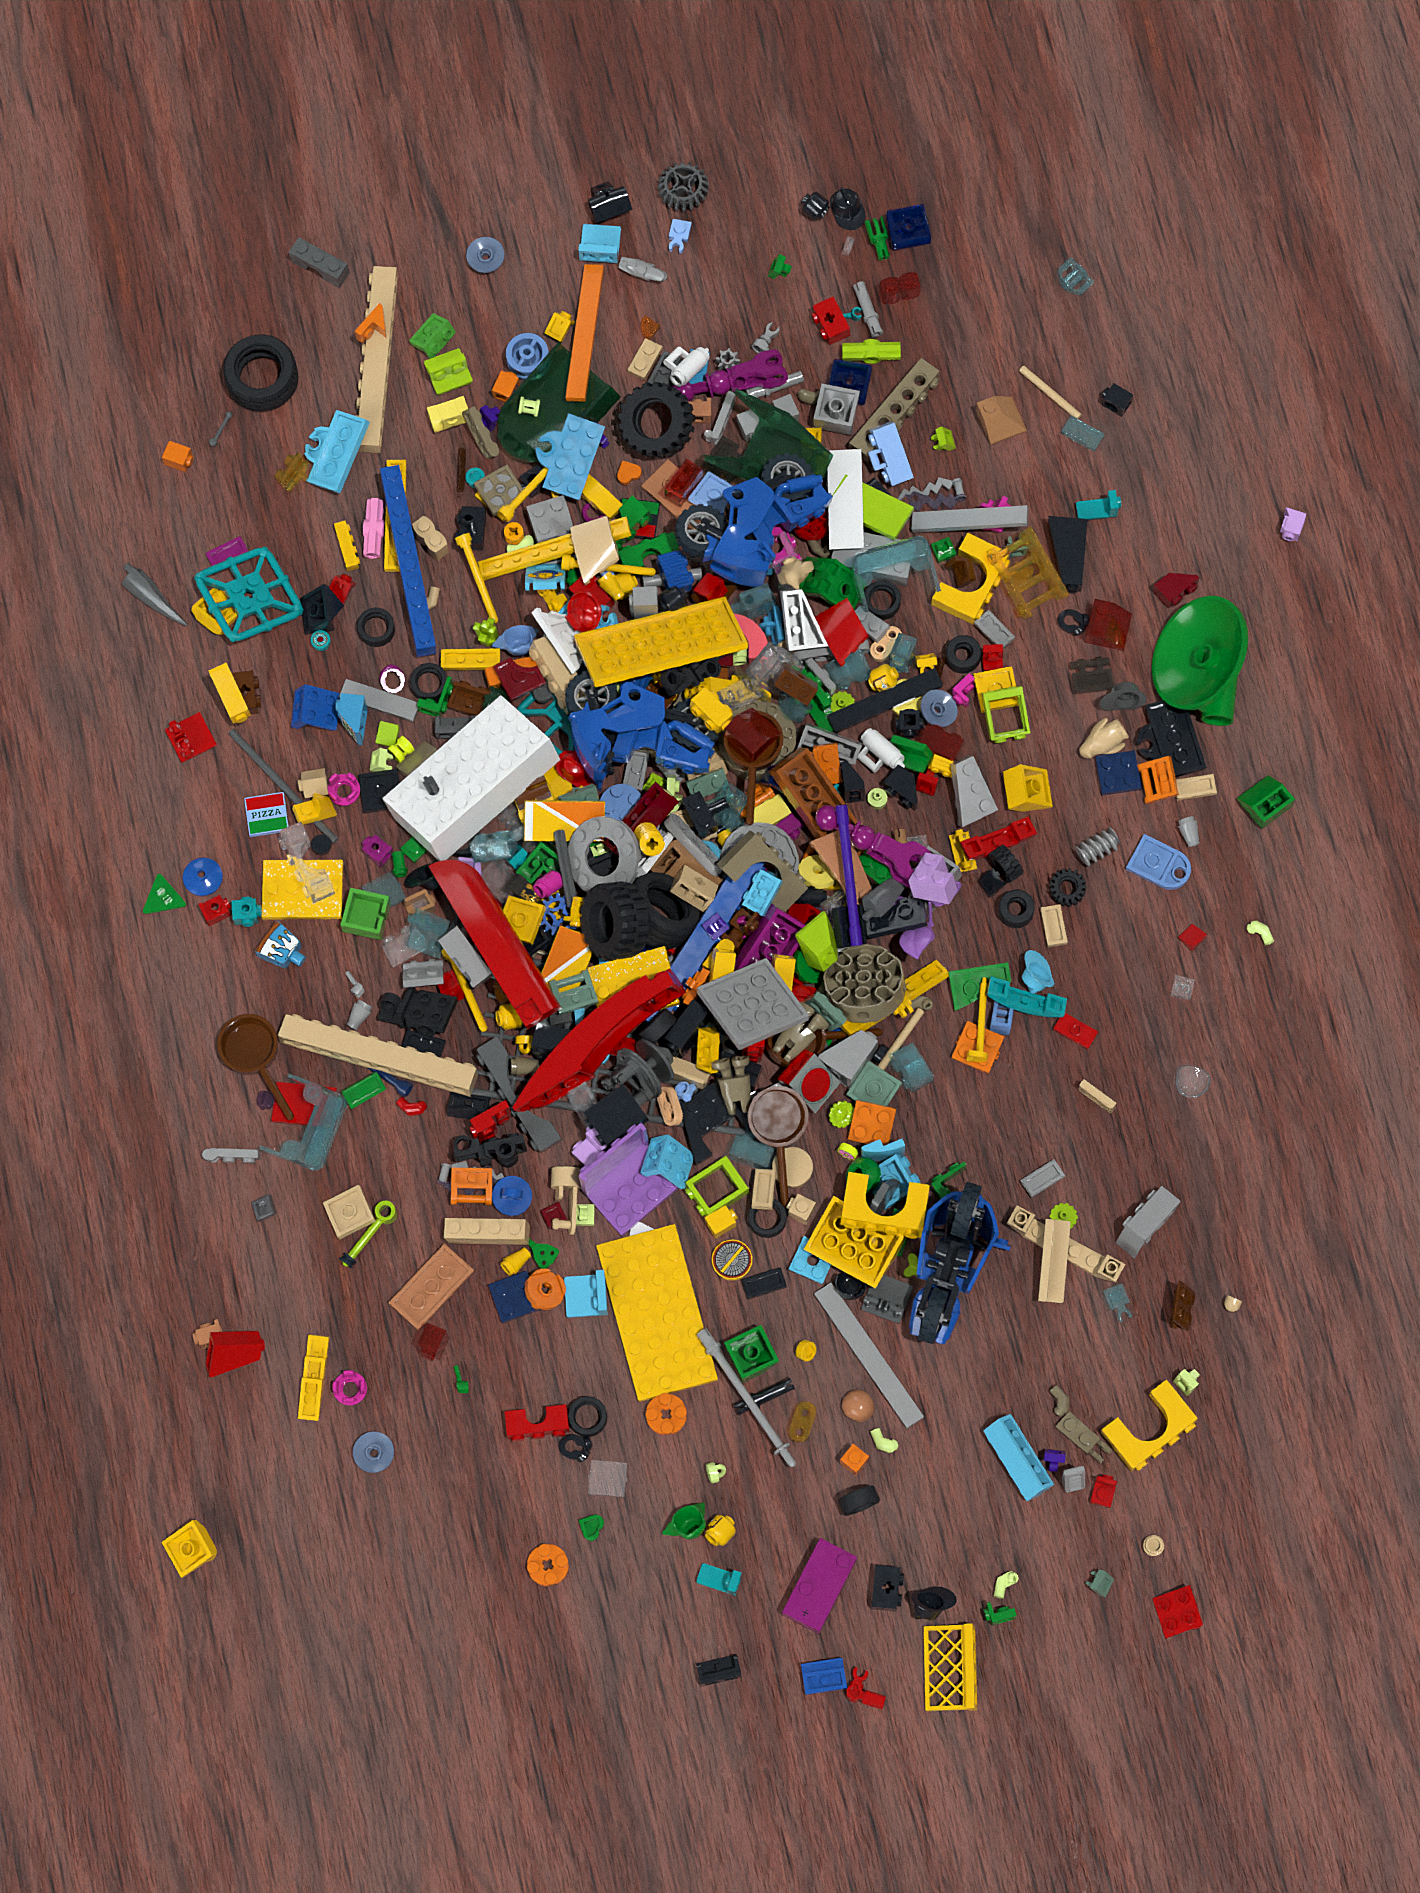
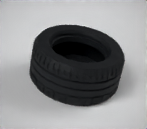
(259, 347)
(682, 915)

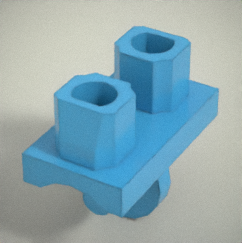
(773, 625)

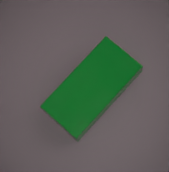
(363, 1090)

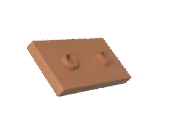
(655, 488)
(431, 1287)

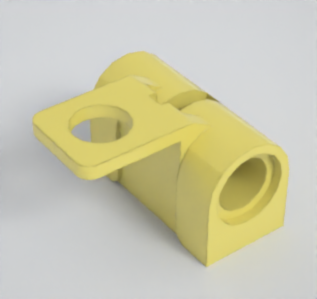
(447, 414)

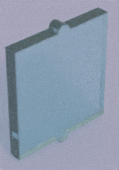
(387, 886)

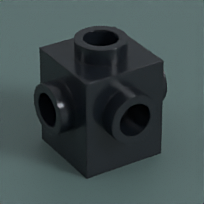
(906, 717)

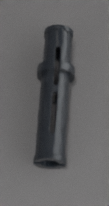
(766, 1395)

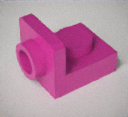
(965, 686)

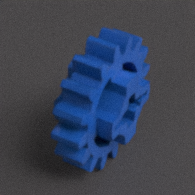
(556, 923)

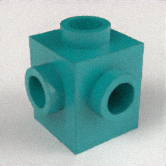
(246, 911)

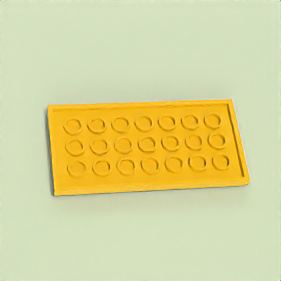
(660, 641)
(656, 1312)

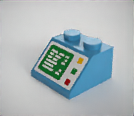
(353, 714)

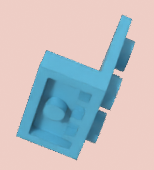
(600, 243)
(762, 892)
(669, 1159)
(586, 1295)

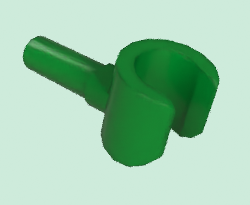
(462, 1386)

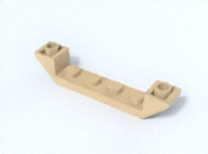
(1078, 1255)

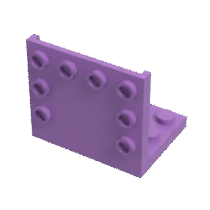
(618, 1186)

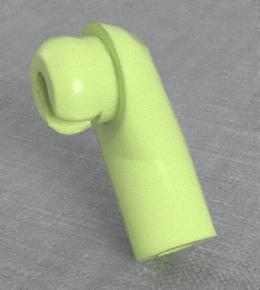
(526, 541)
(1262, 929)
(882, 1443)
(1004, 1581)

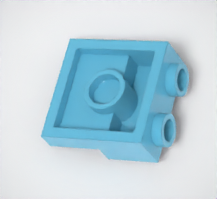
(897, 1168)

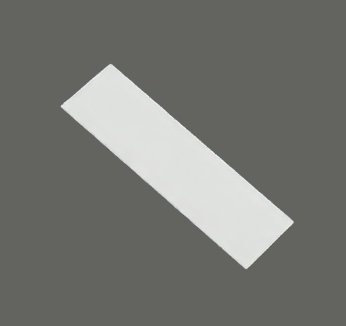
(847, 502)

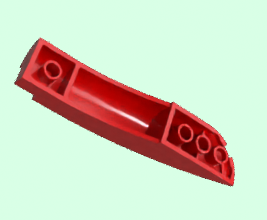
(496, 941)
(595, 1037)

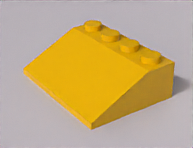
(855, 1250)

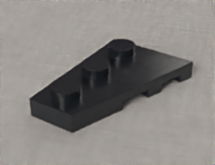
(901, 917)

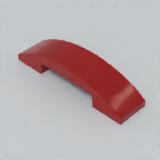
(1009, 836)

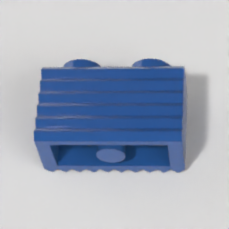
(674, 570)

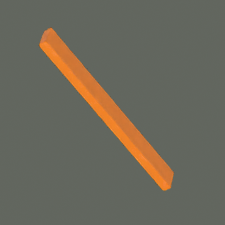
(584, 333)

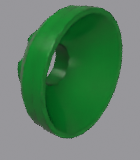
(868, 1167)

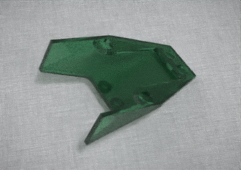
(774, 434)

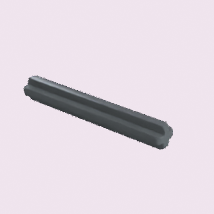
(565, 866)

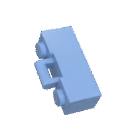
(890, 447)

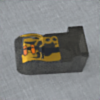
(522, 889)

